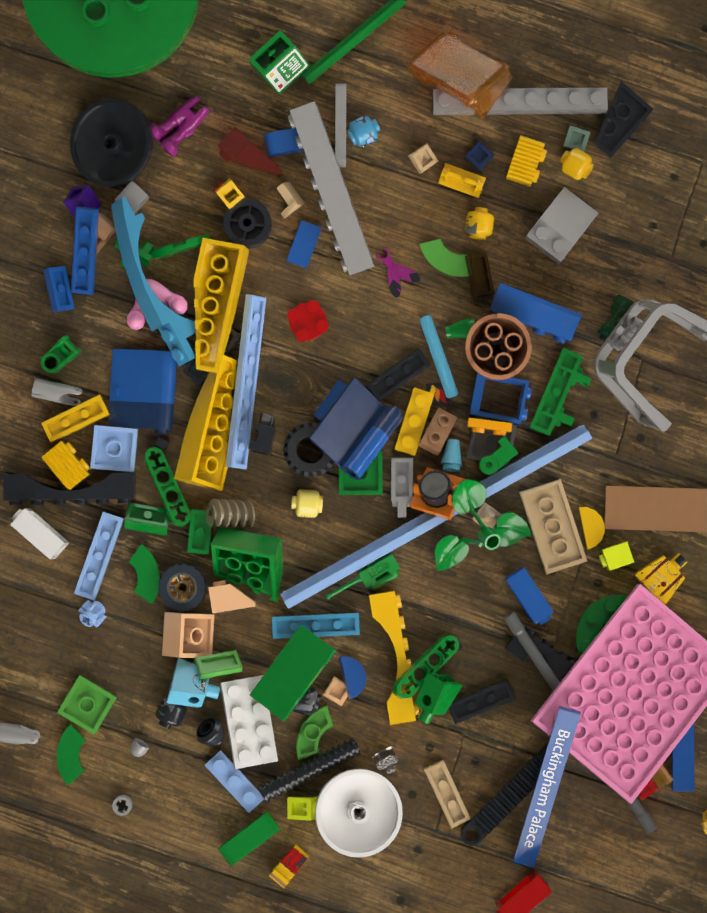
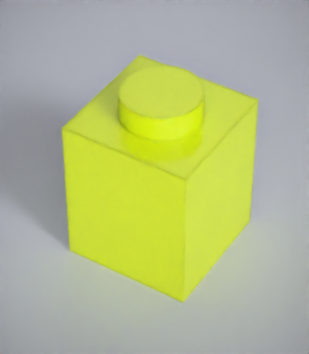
(616, 556)

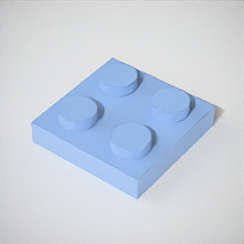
(114, 448)

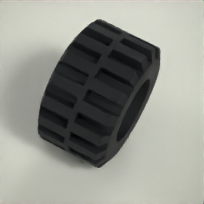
(291, 453)

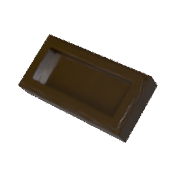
(479, 275)

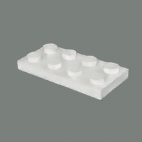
(247, 724)

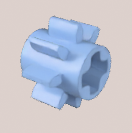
(92, 613)

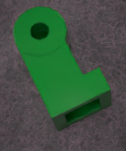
(500, 457)

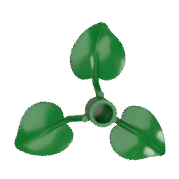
(508, 529)

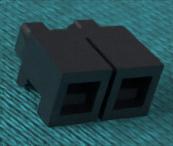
(265, 437)

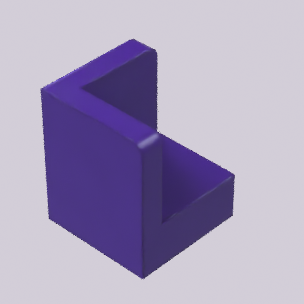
(83, 197)

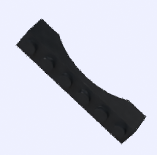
(24, 488)

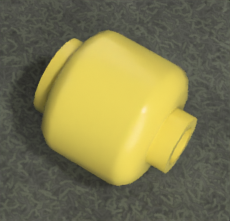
(307, 503)

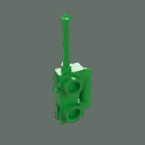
(372, 571)

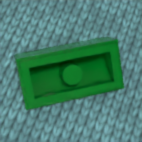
(147, 519)

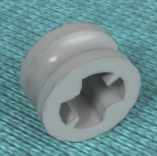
(115, 806)

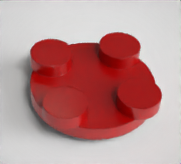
(307, 321)

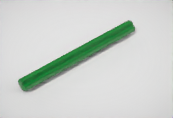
(352, 40)

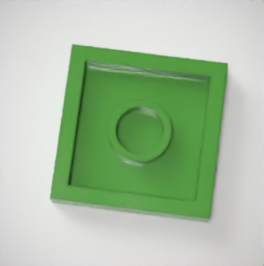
(87, 704)

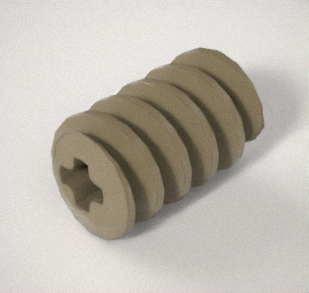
(230, 512)

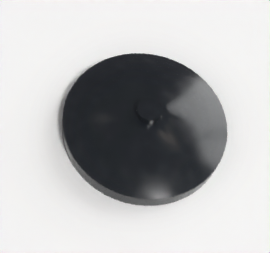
(111, 142)

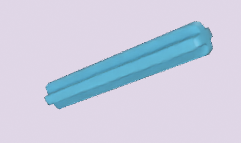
(438, 356)

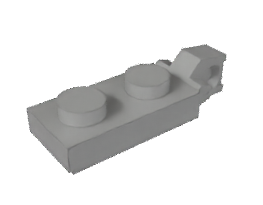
(401, 484)

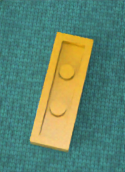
(75, 418)
(414, 421)

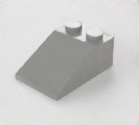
(561, 225)

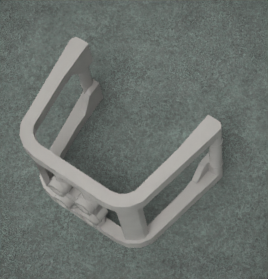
(627, 338)

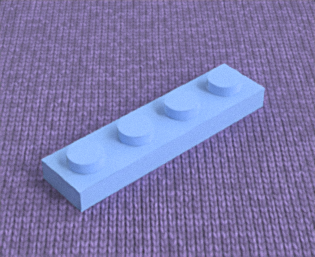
(99, 556)

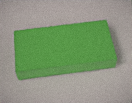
(218, 664)

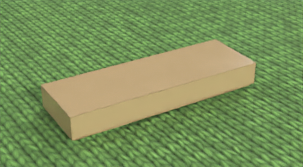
(447, 794)

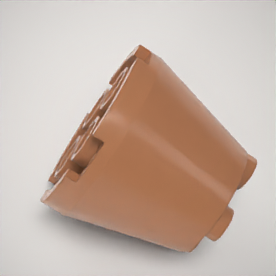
(513, 343)

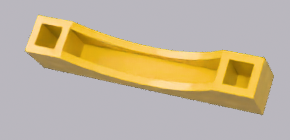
(385, 611)

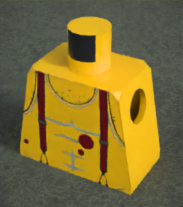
(662, 576)

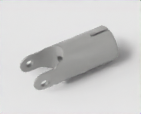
(55, 392)
(17, 734)

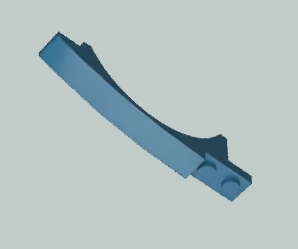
(172, 326)

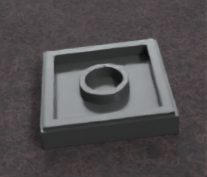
(486, 443)

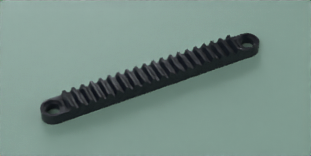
(505, 799)

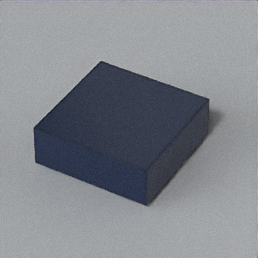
(479, 156)

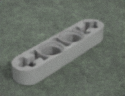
(340, 124)

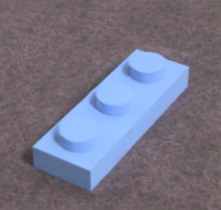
(234, 781)

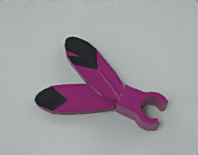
(395, 271)

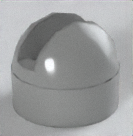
(138, 747)

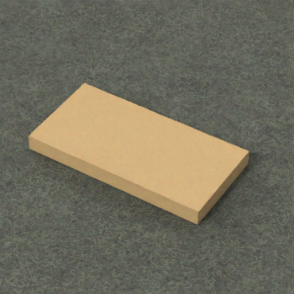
(553, 526)

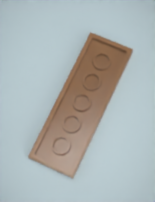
(655, 508)

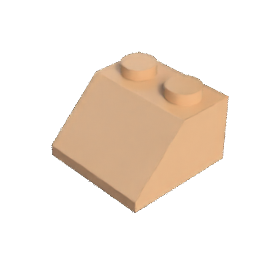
(187, 634)

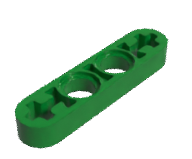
(170, 485)
(425, 666)

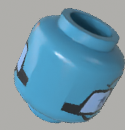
(363, 131)

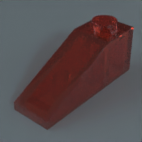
(244, 153)

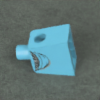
(188, 688)

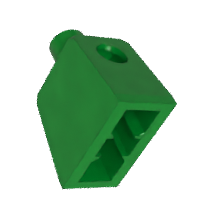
(436, 695)

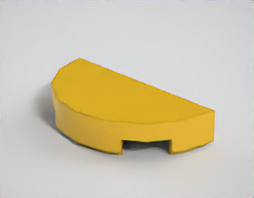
(592, 526)

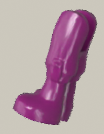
(186, 123)

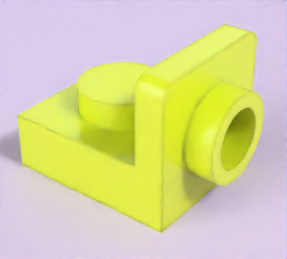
(301, 808)

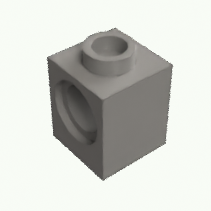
(135, 196)

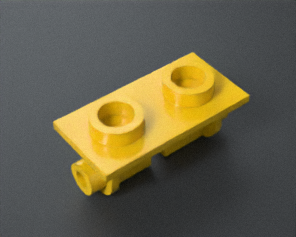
(461, 180)

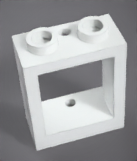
(39, 532)

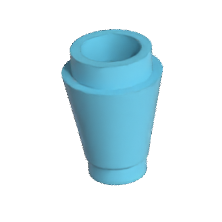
(451, 457)

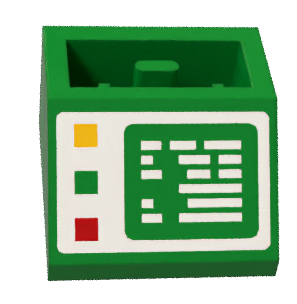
(279, 62)

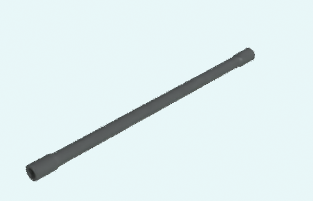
(519, 631)

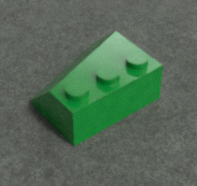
(249, 560)

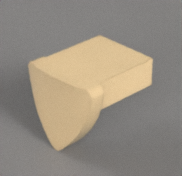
(291, 197)

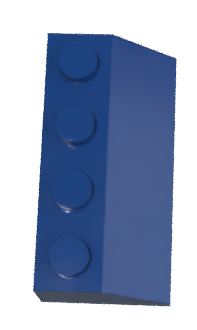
(536, 313)

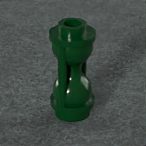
(618, 310)

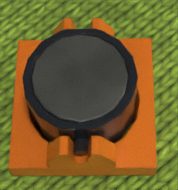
(436, 490)

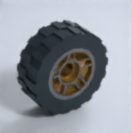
(170, 584)

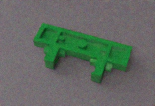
(563, 377)

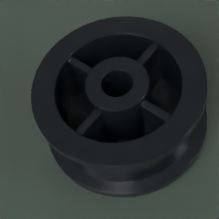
(244, 211)

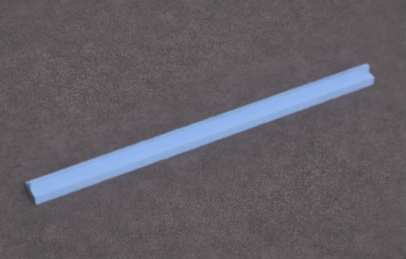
(428, 521)

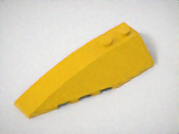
(217, 293)
(208, 430)

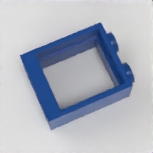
(521, 410)
(529, 596)

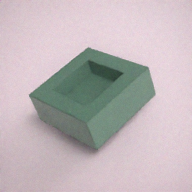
(576, 138)

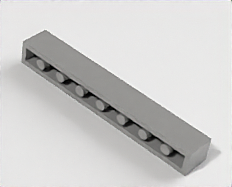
(531, 102)
(332, 188)

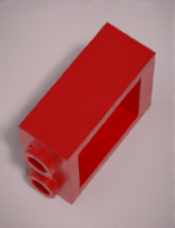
(524, 895)

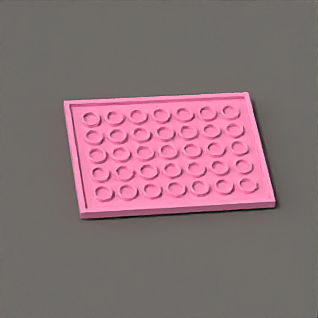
(635, 693)

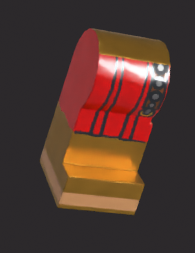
(658, 780)

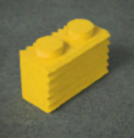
(525, 161)
(66, 465)

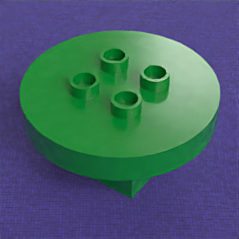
(111, 35)

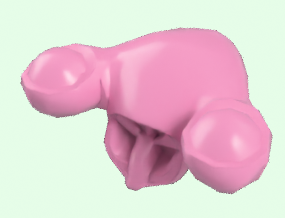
(173, 301)

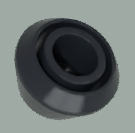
(210, 732)

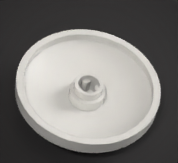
(373, 827)

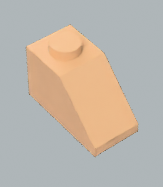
(228, 597)

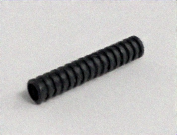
(309, 770)

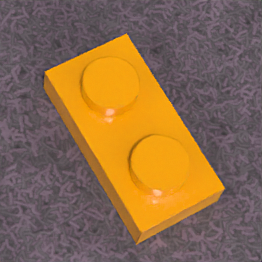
(497, 427)

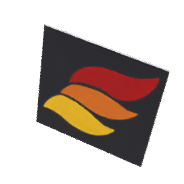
(439, 394)

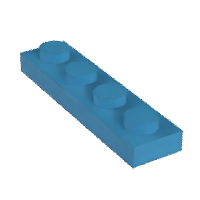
(319, 624)

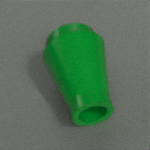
(460, 329)

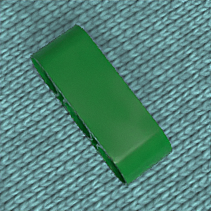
(249, 838)

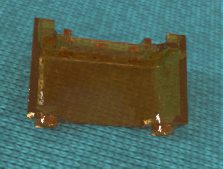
(461, 72)

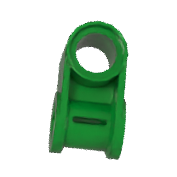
(61, 354)

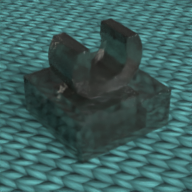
(385, 760)

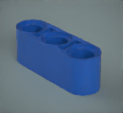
(282, 142)

